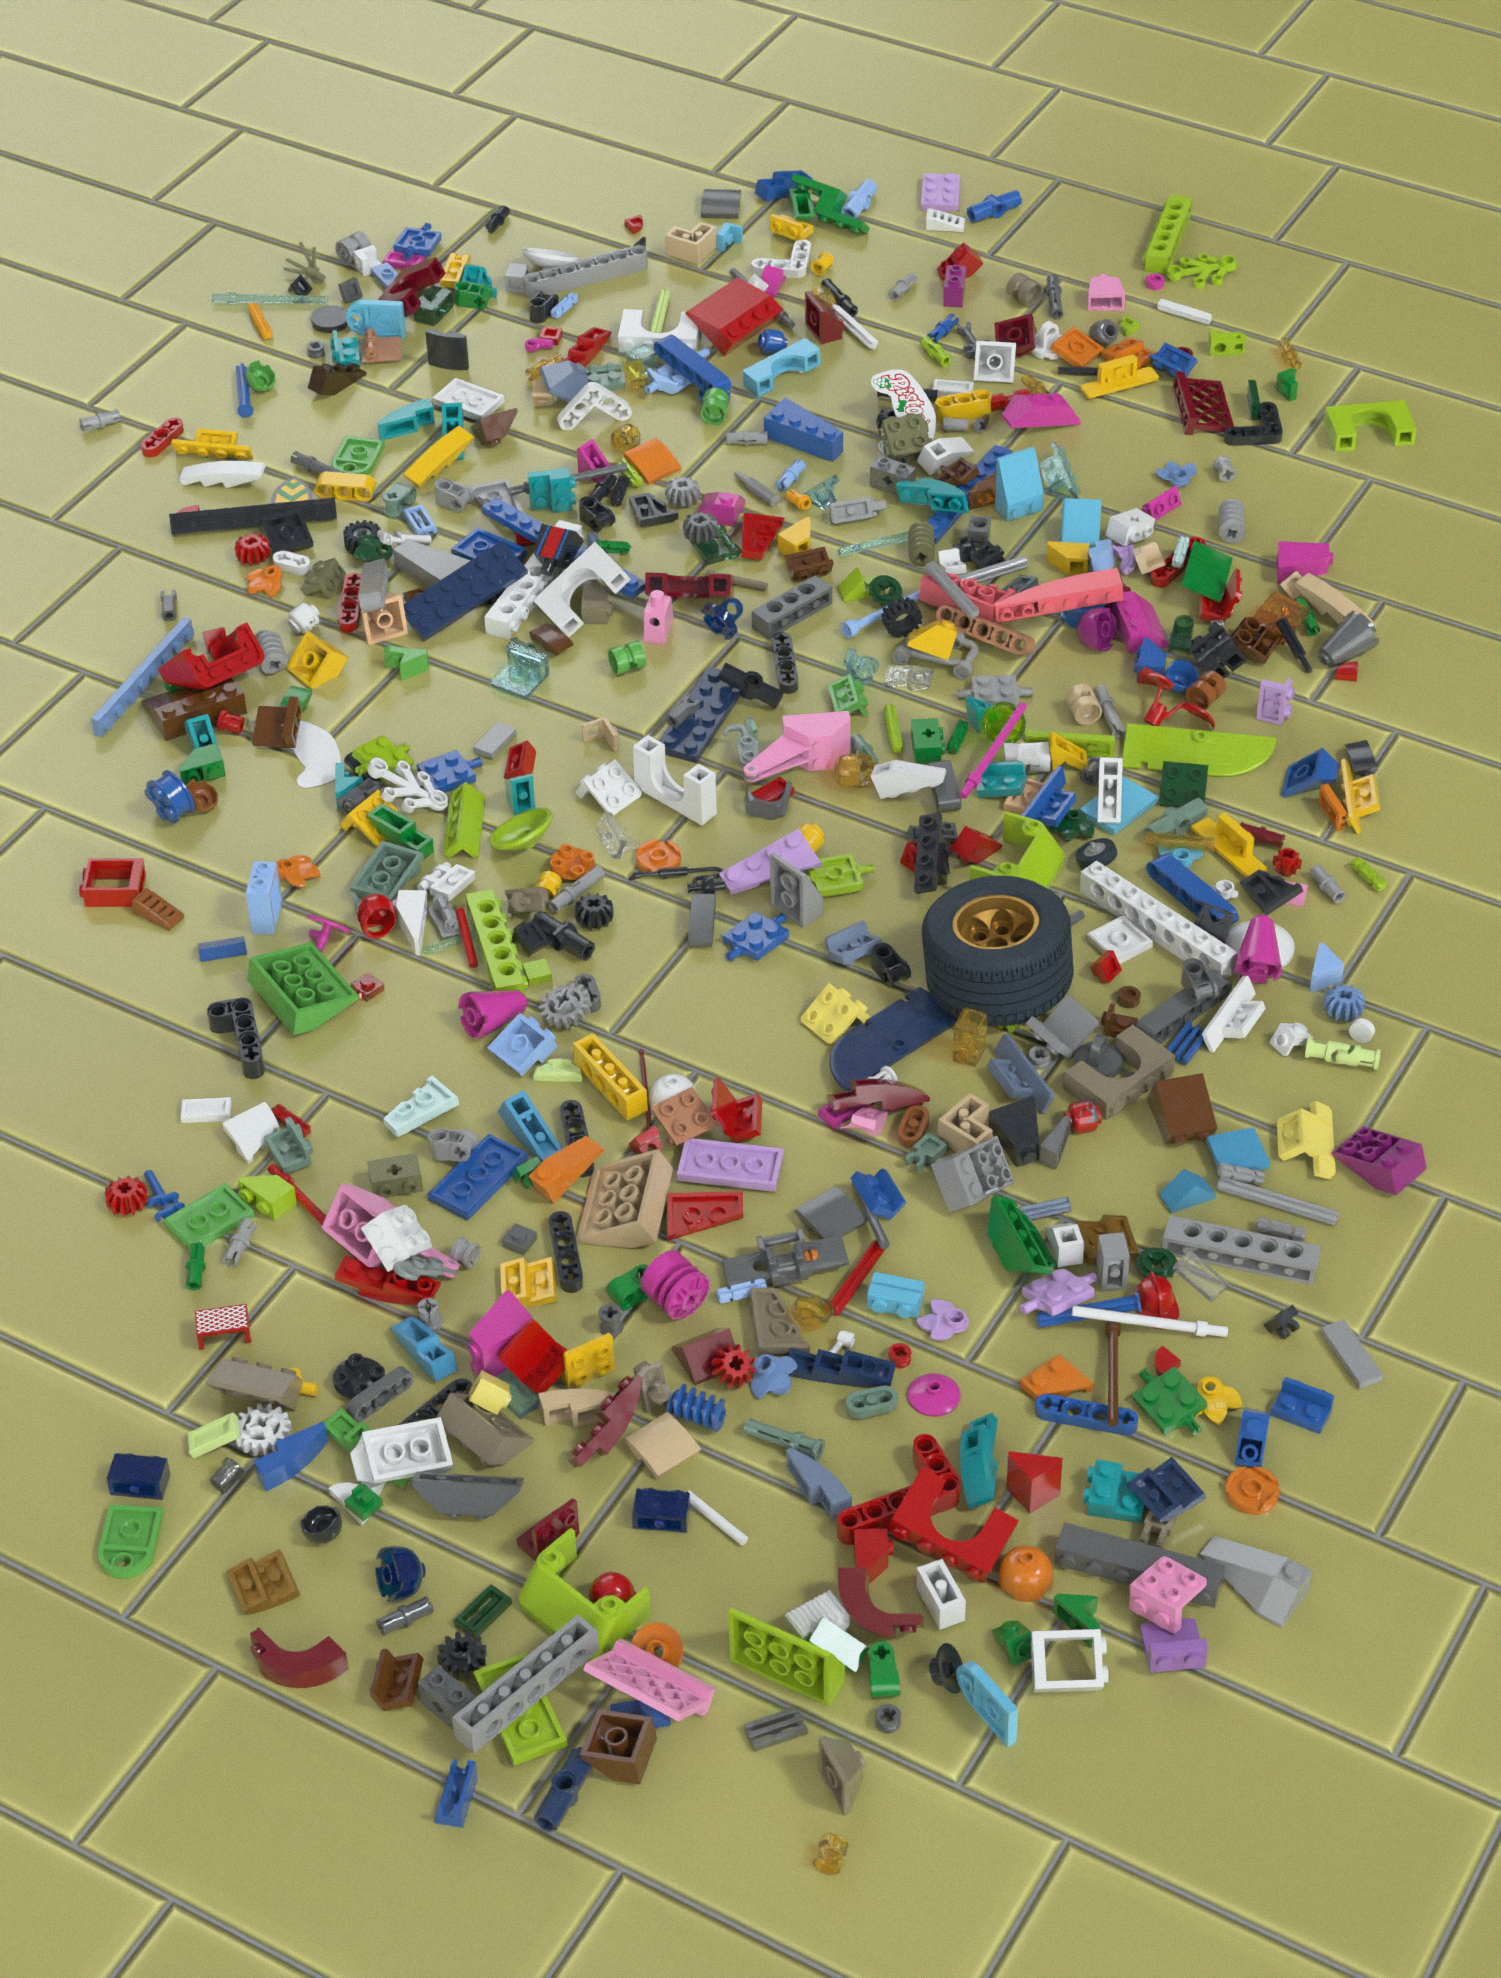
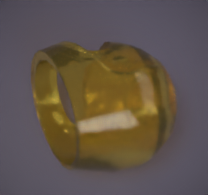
(847, 770)

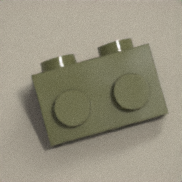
(324, 577)

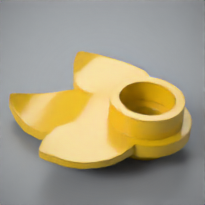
(1218, 1399)

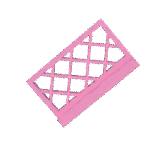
(652, 1681)

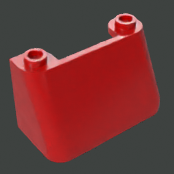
(231, 657)

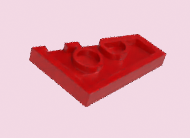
(758, 534)

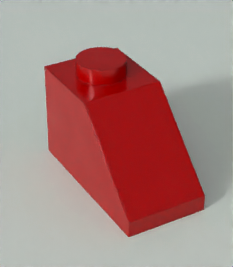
(974, 846)
(872, 1550)

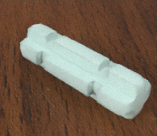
(1180, 552)

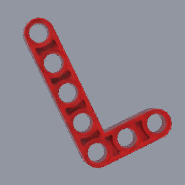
(879, 1511)

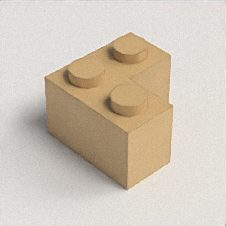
(693, 244)
(965, 1123)

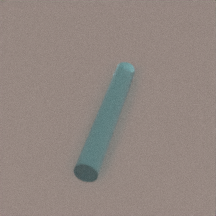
(445, 943)

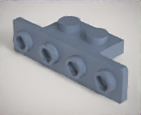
(1018, 1075)

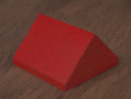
(1033, 1479)

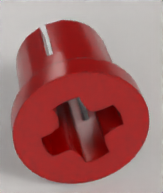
(230, 722)

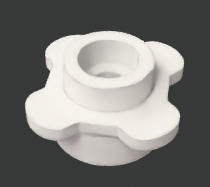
(1225, 889)

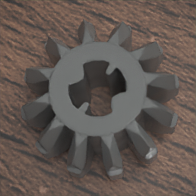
(700, 527)

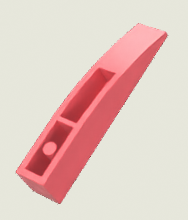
(1062, 595)

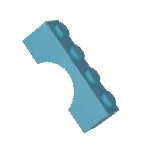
(798, 357)

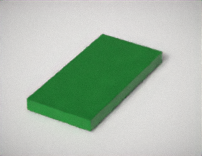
(1207, 571)

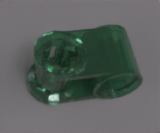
(1182, 634)

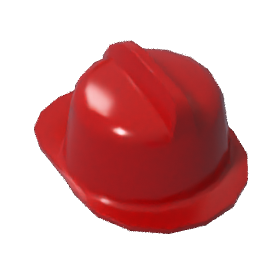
(1157, 1298)

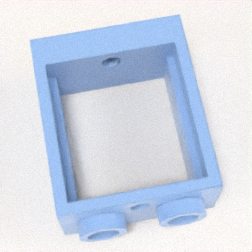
(264, 897)

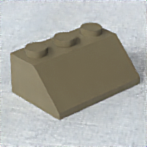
(256, 1382)
(488, 1435)

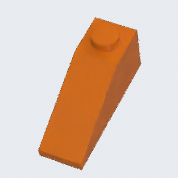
(564, 1168)

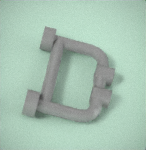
(962, 667)

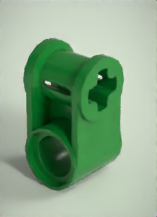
(469, 295)
(627, 1288)
(882, 1671)

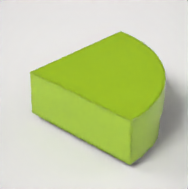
(1128, 325)

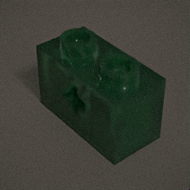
(435, 305)

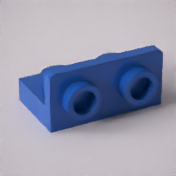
(879, 1193)
(1303, 1405)

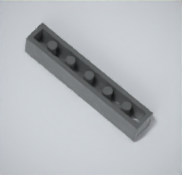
(1126, 1559)

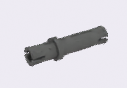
(1056, 308)
(311, 464)

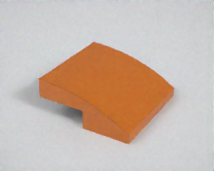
(1129, 347)
(652, 461)

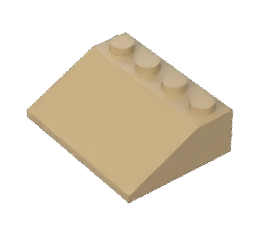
(626, 1201)

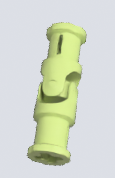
(1347, 1054)

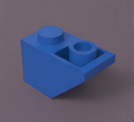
(1150, 657)
(1252, 1437)

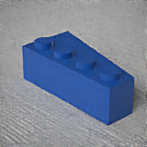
(803, 430)

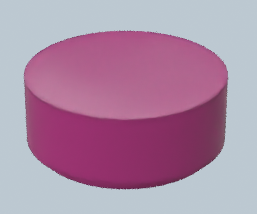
(1154, 281)

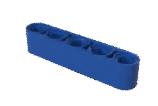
(691, 364)
(1187, 887)

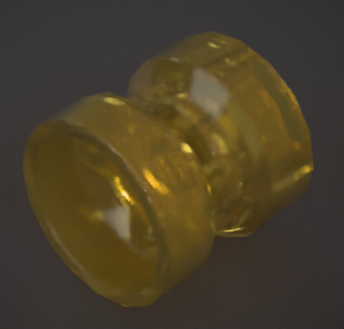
(830, 1856)

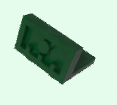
(1182, 783)

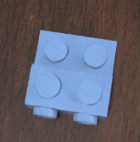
(523, 1044)

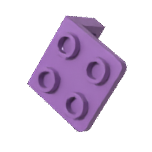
(1174, 1651)

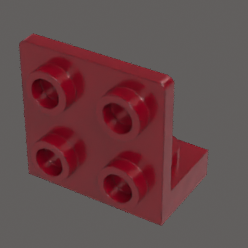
(550, 1529)

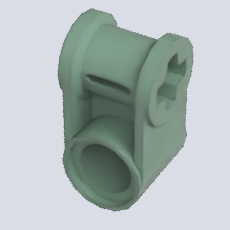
(398, 498)

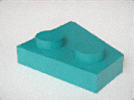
(478, 275)

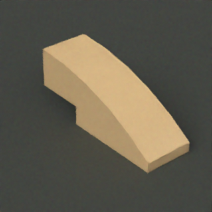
(571, 1404)

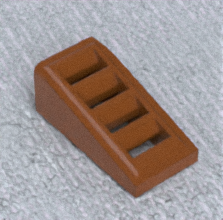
(146, 900)

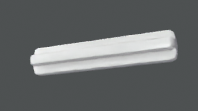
(1184, 311)

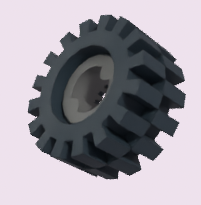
(354, 531)

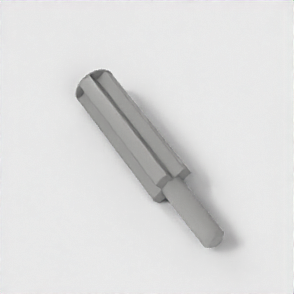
(759, 489)

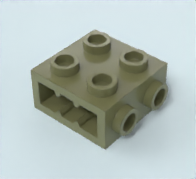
(904, 436)

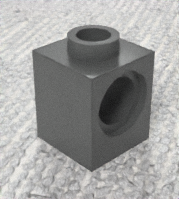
(979, 530)

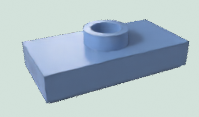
(384, 274)

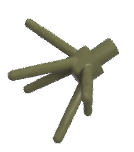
(310, 271)

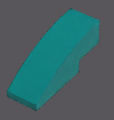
(406, 419)

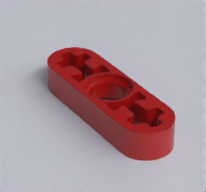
(154, 445)

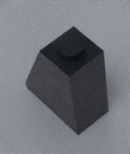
(1017, 1130)

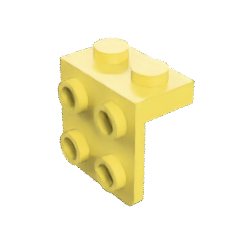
(833, 1013)

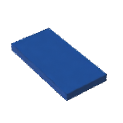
(478, 1178)

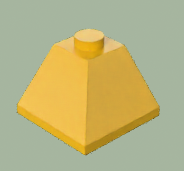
(934, 638)
(316, 661)

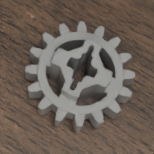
(565, 1005)

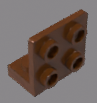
(278, 725)

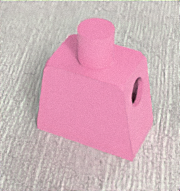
(1105, 294)
(658, 608)

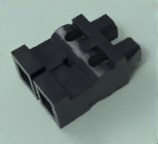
(1217, 650)

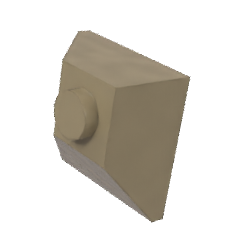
(841, 1770)

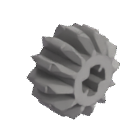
(682, 492)

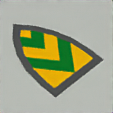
(292, 490)

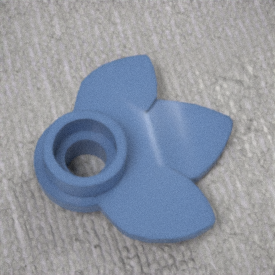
(1177, 475)
(772, 1375)

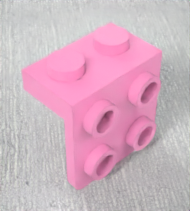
(1164, 1591)

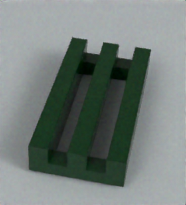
(1253, 400)
(486, 1614)

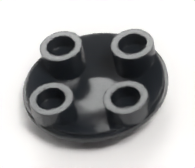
(356, 1375)

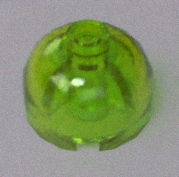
(995, 719)

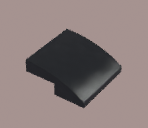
(447, 350)

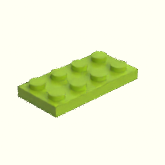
(534, 1731)

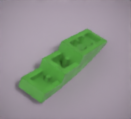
(347, 1434)

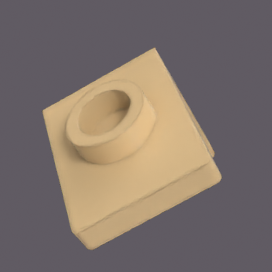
(540, 395)
(604, 730)

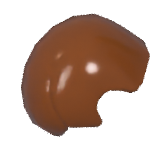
(203, 795)

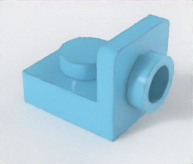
(728, 234)

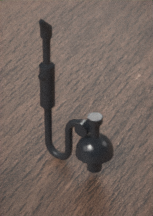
(707, 884)

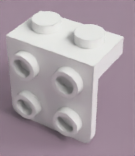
(610, 787)
(396, 1236)

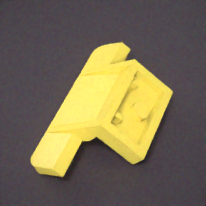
(1311, 1134)

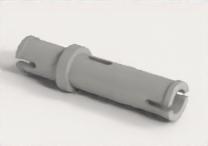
(1109, 711)
(569, 894)

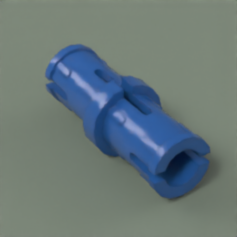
(943, 328)

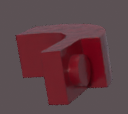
(854, 1593)
(300, 1668)

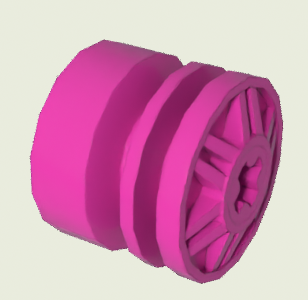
(675, 1284)

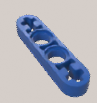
(1085, 1418)

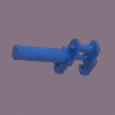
(161, 1198)

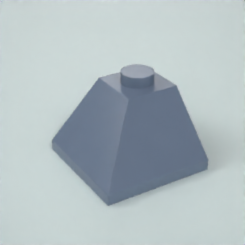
(564, 379)

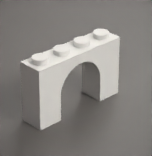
(634, 335)
(590, 565)
(651, 775)

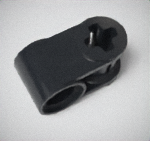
(541, 305)
(595, 513)
(889, 964)

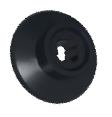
(944, 1667)

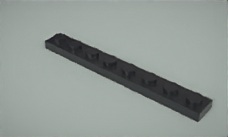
(248, 515)

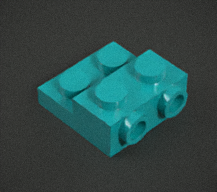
(551, 490)
(1110, 1494)

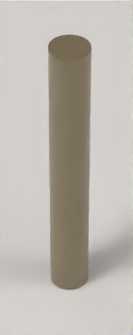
(744, 581)

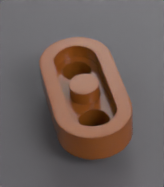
(913, 1125)

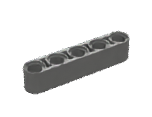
(1178, 1010)

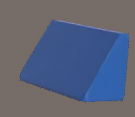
(222, 949)

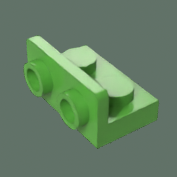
(848, 695)

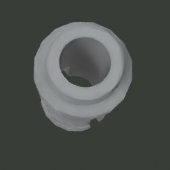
(955, 424)

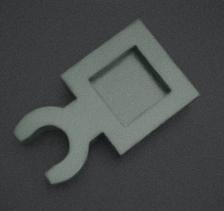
(926, 1149)

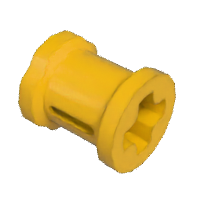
(823, 262)

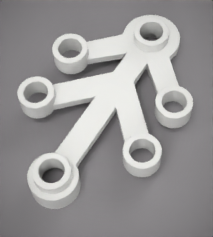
(409, 786)

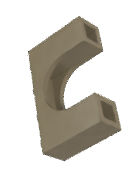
(1112, 1094)

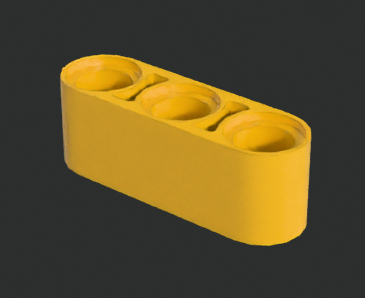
(963, 405)
(345, 486)

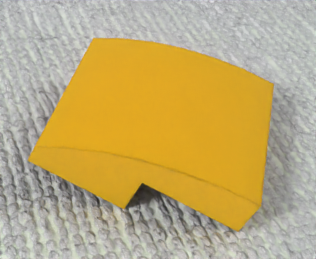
(530, 1282)

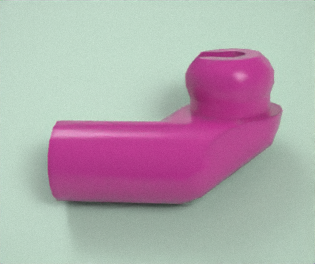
(536, 344)

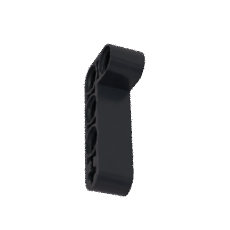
(239, 1017)

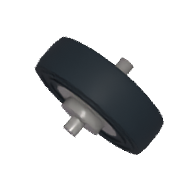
(1098, 850)

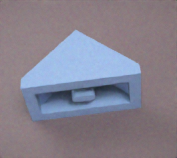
(1326, 970)

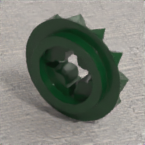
(881, 583)
(1156, 1256)

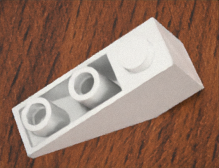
(943, 452)
(900, 777)

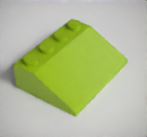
(784, 1658)

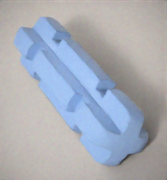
(564, 305)
(739, 1290)

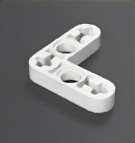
(799, 259)
(595, 399)

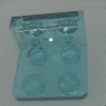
(523, 672)

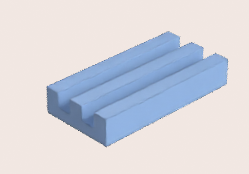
(423, 529)

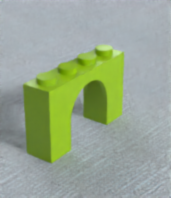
(1390, 415)

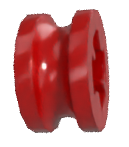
(900, 1348)

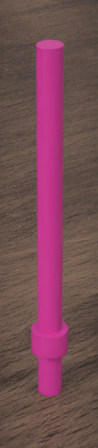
(975, 777)

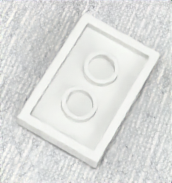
(475, 400)

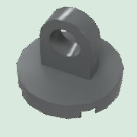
(1100, 1056)

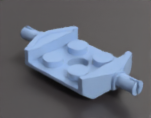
(669, 379)

